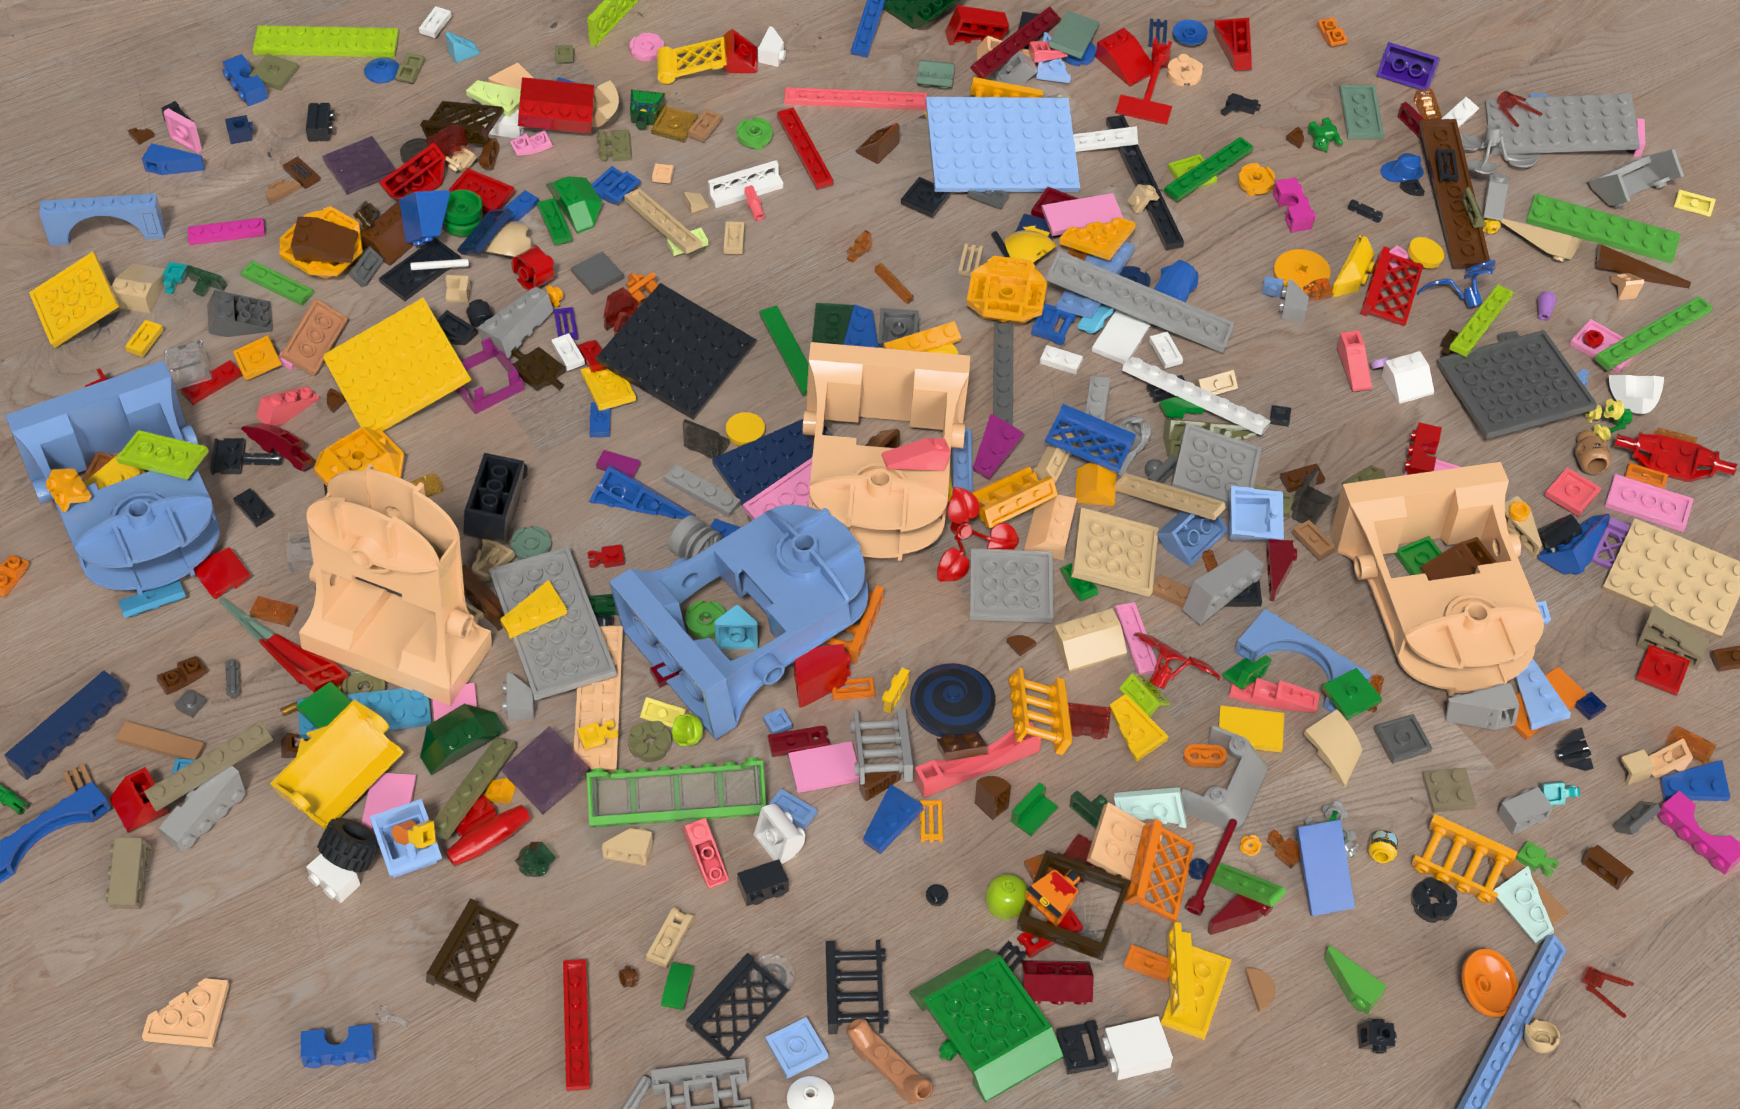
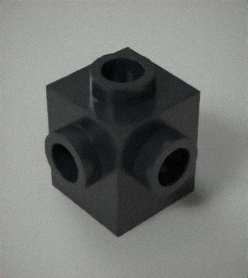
(1377, 1036)

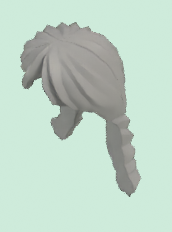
(1143, 432)

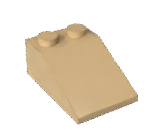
(138, 287)

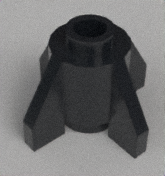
(1574, 751)

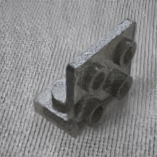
(704, 440)
(1309, 502)

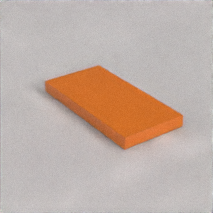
(1565, 688)

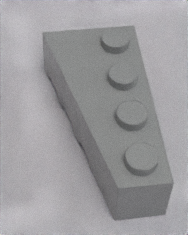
(517, 320)
(1222, 585)
(202, 809)

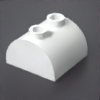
(778, 833)

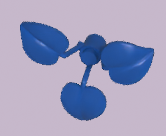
(1471, 294)

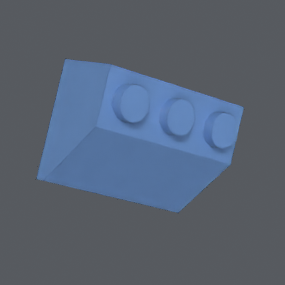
(1190, 535)

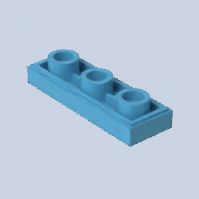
(151, 599)

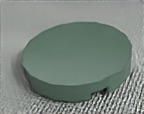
(530, 542)

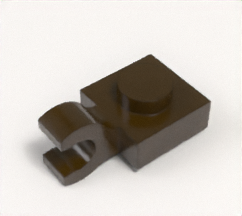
(1446, 342)

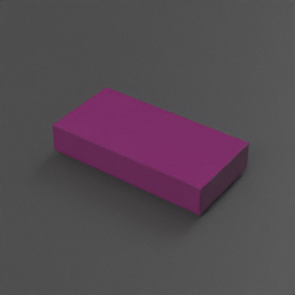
(622, 462)

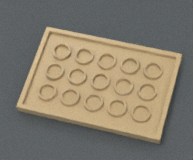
(1677, 577)

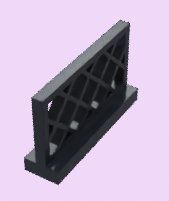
(719, 996)

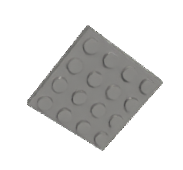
(1214, 463)
(1011, 585)

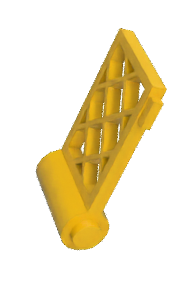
(669, 62)

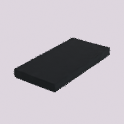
(408, 282)

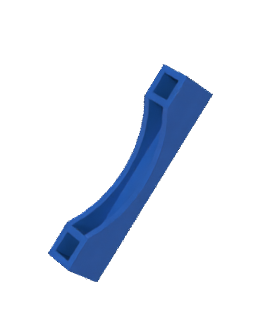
(80, 807)

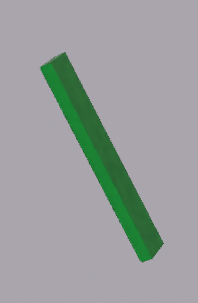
(1208, 168)
(786, 346)

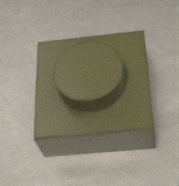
(563, 53)

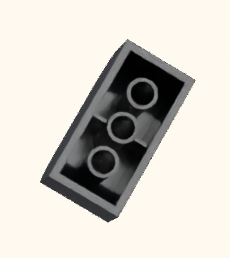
(494, 498)

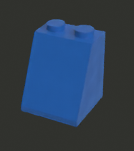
(423, 215)

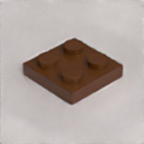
(962, 746)

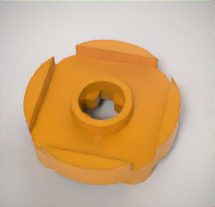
(1253, 187)

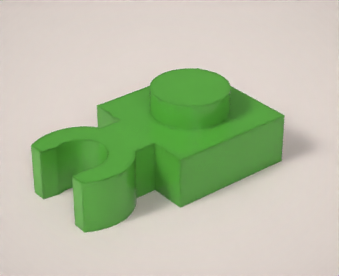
(1535, 858)

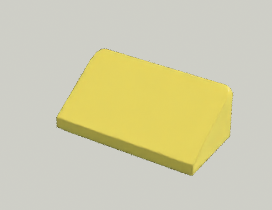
(1694, 203)
(659, 711)

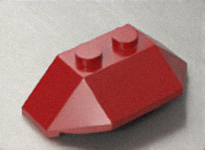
(418, 174)

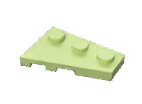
(495, 95)

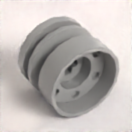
(692, 537)

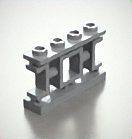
(701, 1077)

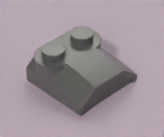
(896, 324)

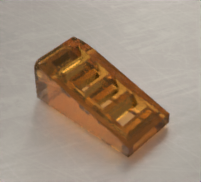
(1427, 96)

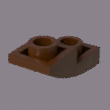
(185, 674)

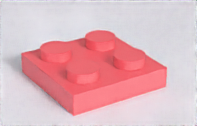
(1573, 491)

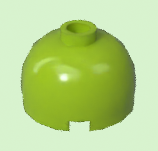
(1006, 896)

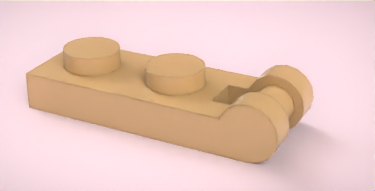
(669, 937)

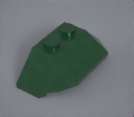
(458, 735)

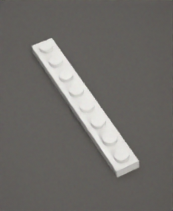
(1196, 395)

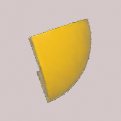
(1028, 245)

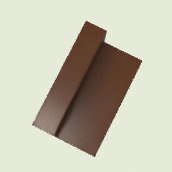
(1607, 867)

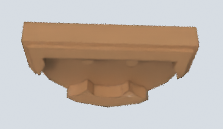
(281, 189)
(1261, 987)

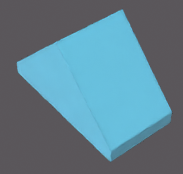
(460, 47)

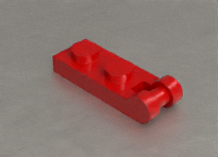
(1069, 922)

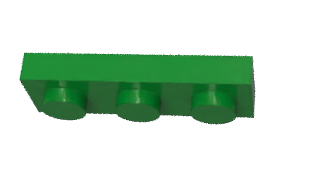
(554, 221)

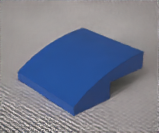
(614, 185)

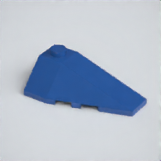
(1580, 550)

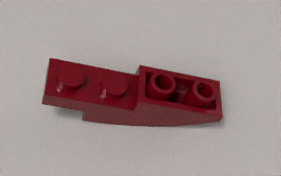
(285, 443)

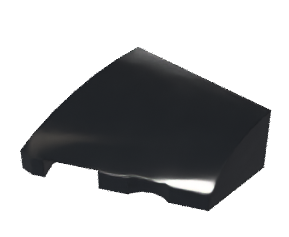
(1559, 532)

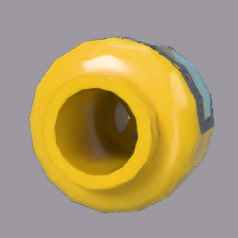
(1383, 846)

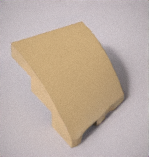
(1336, 745)

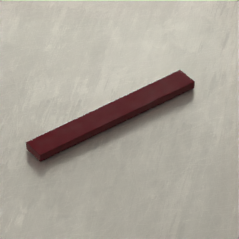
(1015, 43)

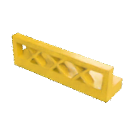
(1181, 973)

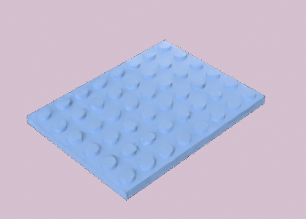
(1001, 144)

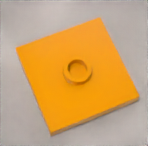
(257, 358)

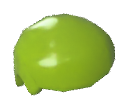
(687, 730)

